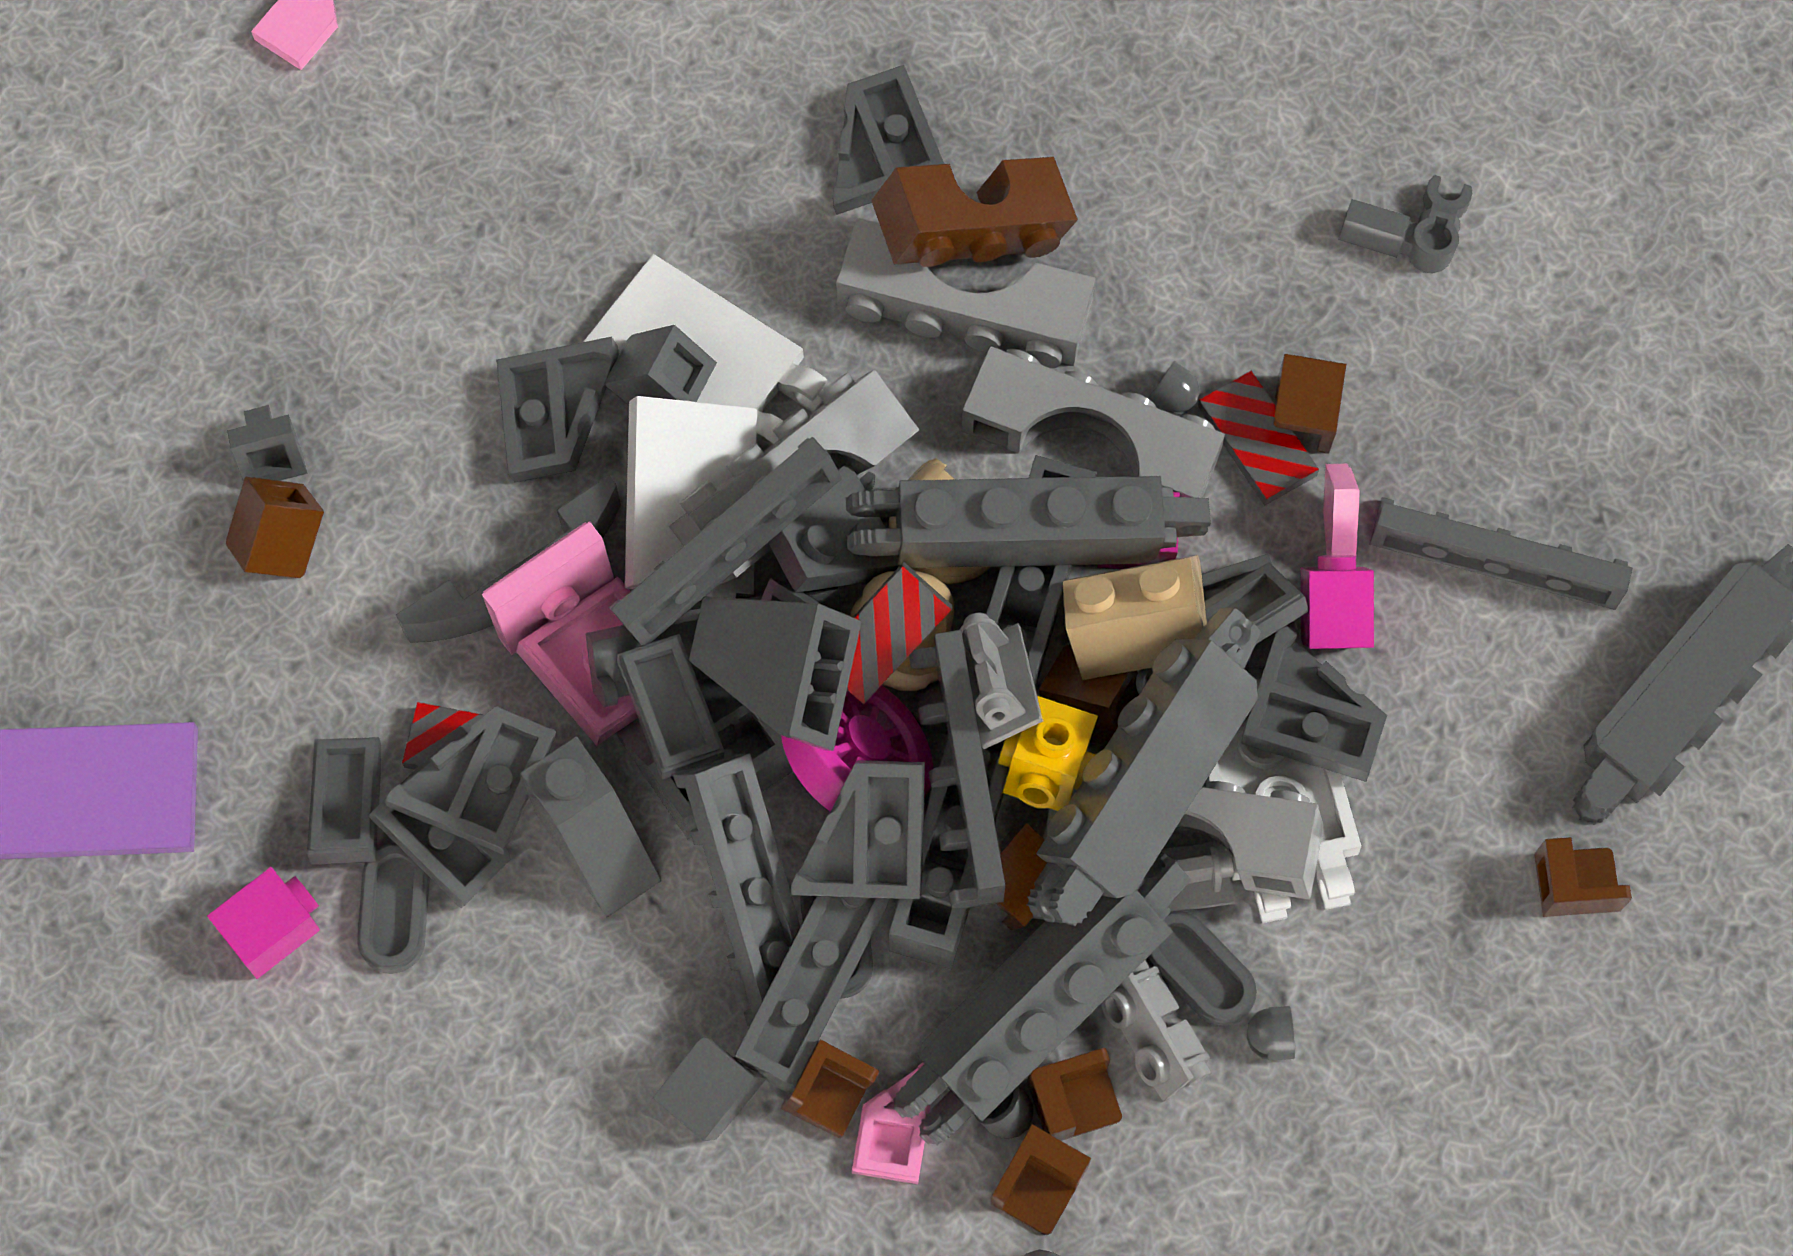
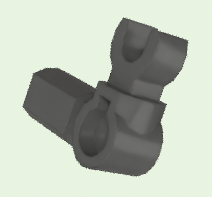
(1427, 244)

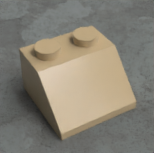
(1131, 614)

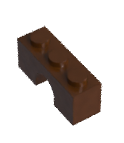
(934, 221)

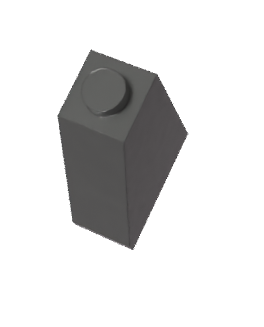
(780, 662)
(589, 826)

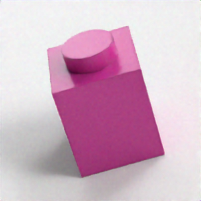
(1338, 604)
(266, 920)

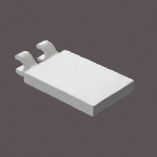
(749, 355)
(670, 455)
(1265, 772)

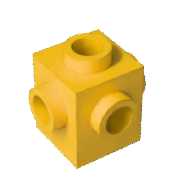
(1049, 757)

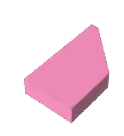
(296, 29)
(1340, 510)
(888, 1143)

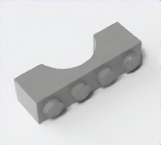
(1036, 314)
(1022, 400)
(855, 426)
(1269, 837)

